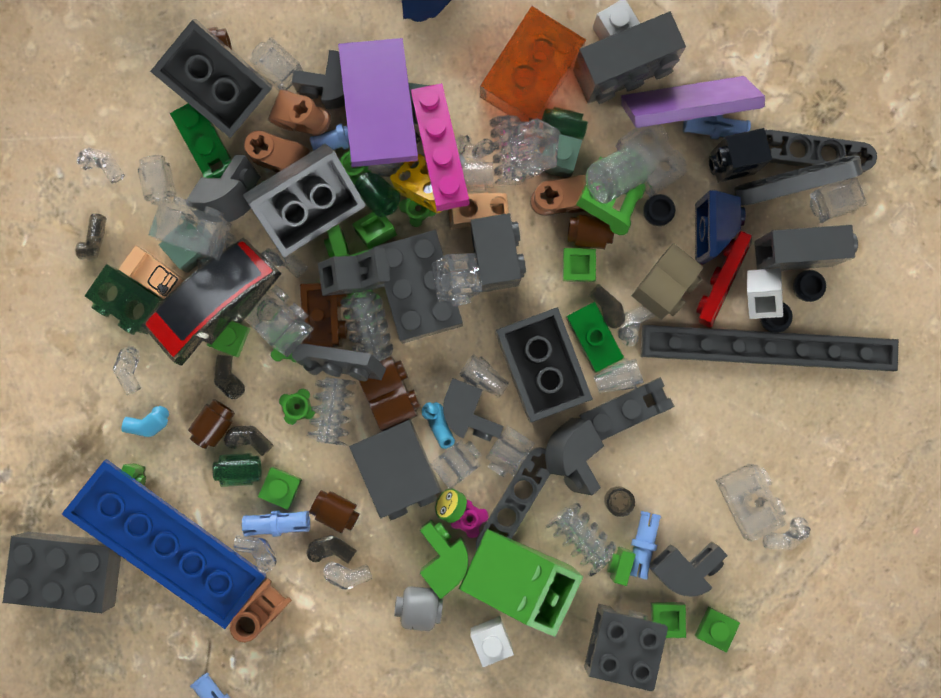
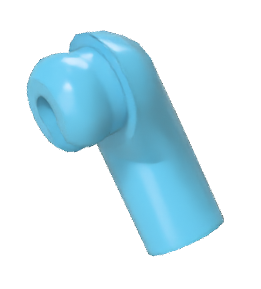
(434, 414)
(148, 426)

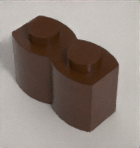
(389, 397)

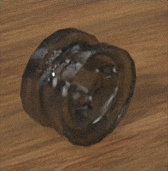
(613, 508)

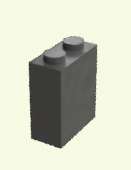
(806, 247)
(396, 470)

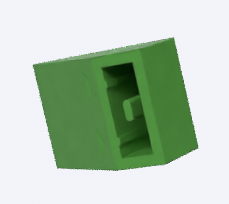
(521, 582)

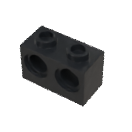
(740, 155)

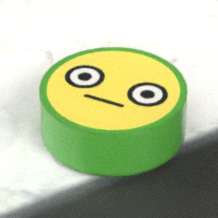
(451, 505)

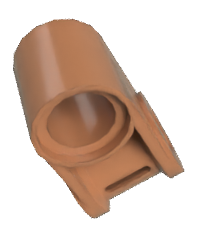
(299, 114)
(279, 151)
(564, 194)
(262, 608)

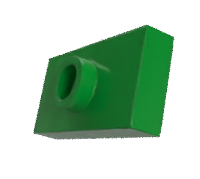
(594, 337)

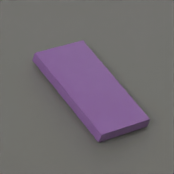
(692, 101)
(377, 102)

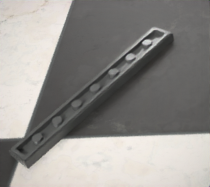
(769, 348)

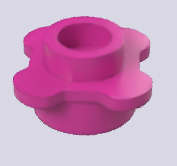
(471, 528)

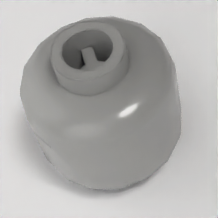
(419, 608)

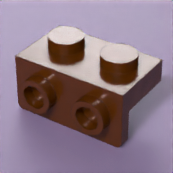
(323, 316)

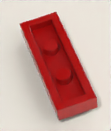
(723, 279)

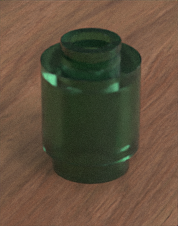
(566, 121)
(377, 194)
(237, 470)

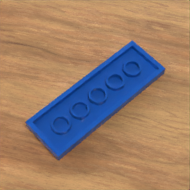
(164, 543)

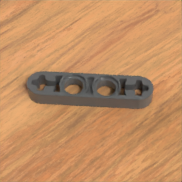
(813, 147)
(799, 180)
(511, 501)

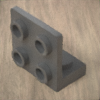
(625, 649)

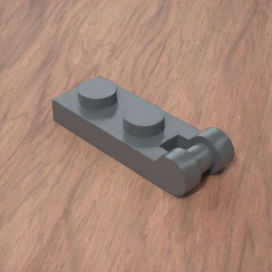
(338, 362)
(628, 409)

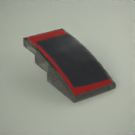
(211, 300)

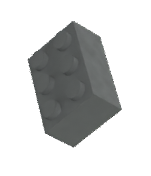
(629, 58)
(211, 78)
(304, 200)
(413, 288)
(543, 365)
(61, 572)

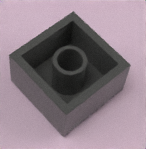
(496, 252)

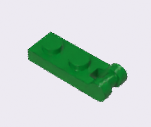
(201, 140)

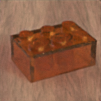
(531, 66)

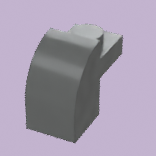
(327, 85)
(227, 192)
(354, 273)
(459, 412)
(568, 452)
(684, 576)

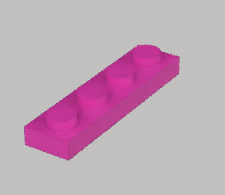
(440, 147)

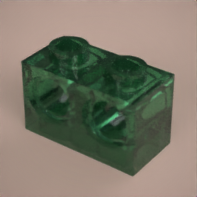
(128, 296)

